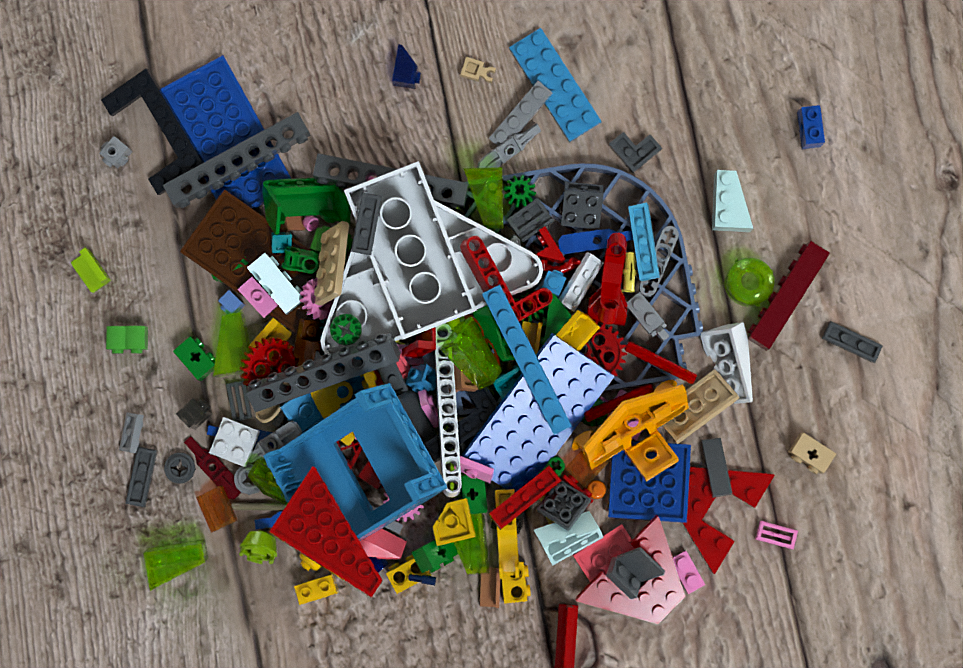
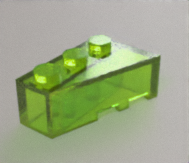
(487, 192)
(231, 345)
(472, 354)
(474, 551)
(172, 560)

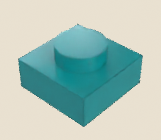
(280, 241)

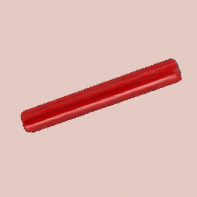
(660, 362)
(611, 405)

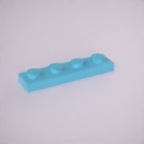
(644, 242)

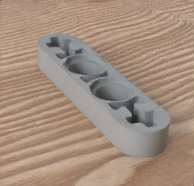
(662, 262)

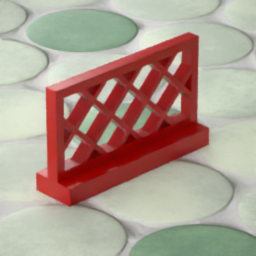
(566, 636)

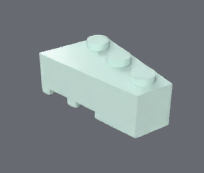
(729, 204)
(276, 282)
(560, 543)

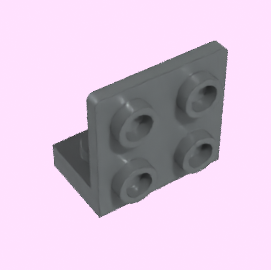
(582, 205)
(632, 569)

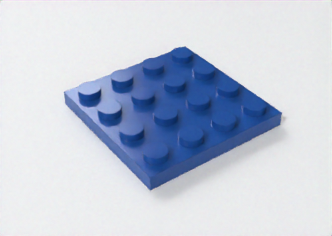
(661, 495)

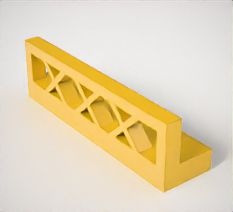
(578, 330)

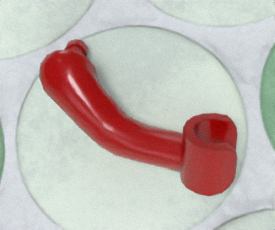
(569, 265)

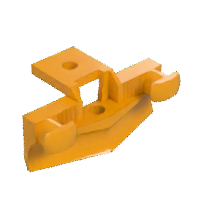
(616, 435)

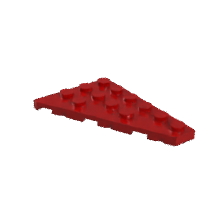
(321, 532)

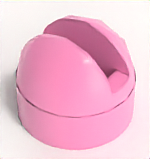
(314, 224)

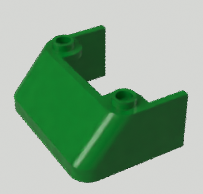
(303, 198)

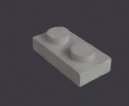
(131, 432)

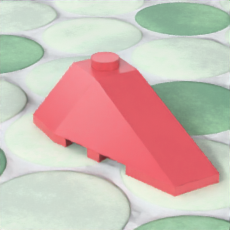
(383, 545)

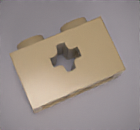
(822, 454)

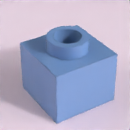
(230, 303)

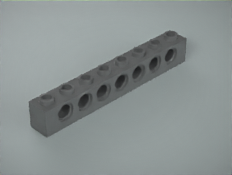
(226, 159)
(326, 163)
(262, 399)

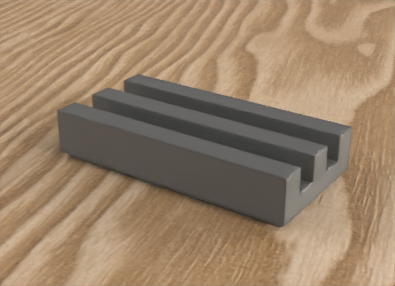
(231, 400)

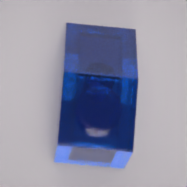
(405, 70)

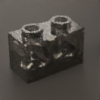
(195, 413)

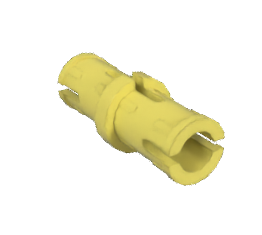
(629, 272)

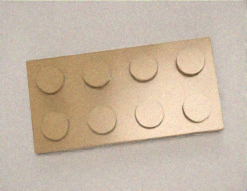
(331, 263)
(705, 401)

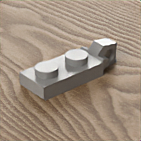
(647, 316)

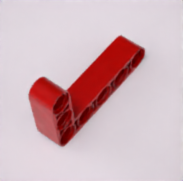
(490, 270)

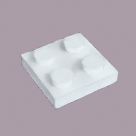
(234, 442)

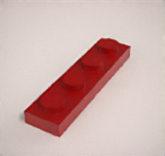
(524, 497)

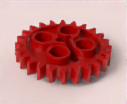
(610, 344)
(260, 356)

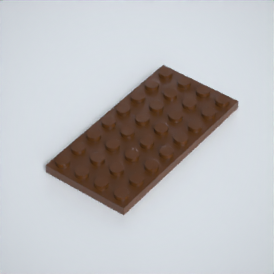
(238, 231)

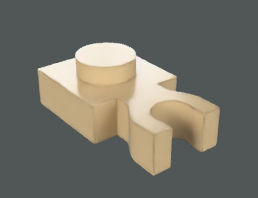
(474, 70)

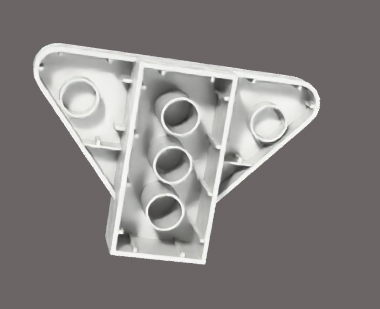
(417, 264)

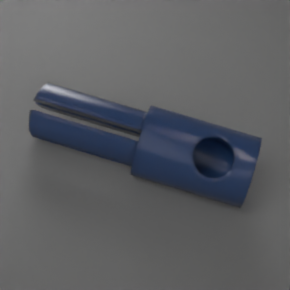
(424, 579)

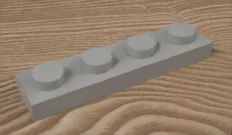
(522, 113)

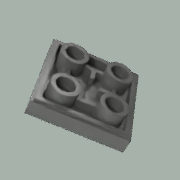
(563, 505)

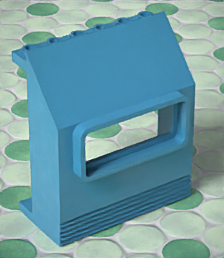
(388, 443)

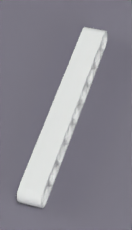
(447, 418)

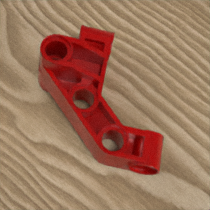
(608, 302)

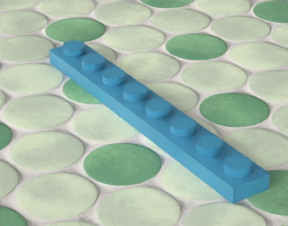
(526, 359)

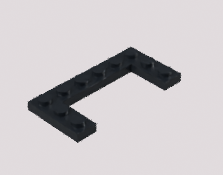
(145, 86)
(470, 425)

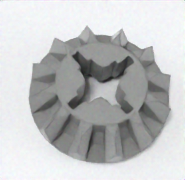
(240, 478)

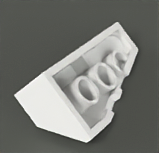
(730, 354)

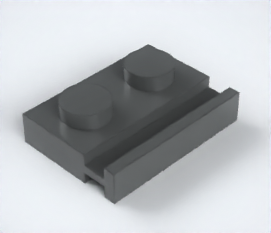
(529, 220)

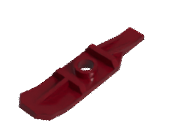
(221, 475)

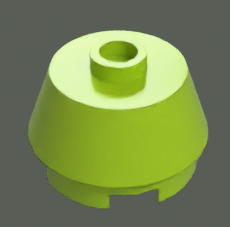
(259, 547)

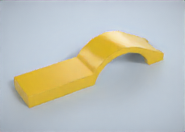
(507, 541)

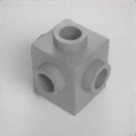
(115, 153)

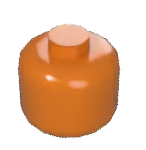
(597, 489)

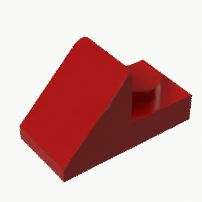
(552, 252)

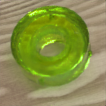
(735, 288)

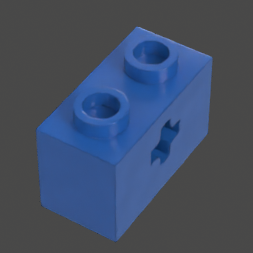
(811, 127)

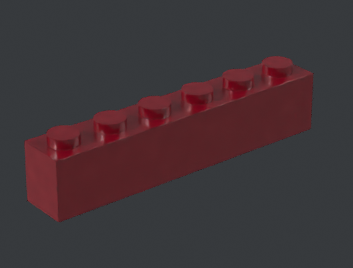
(788, 295)

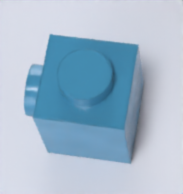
(554, 282)

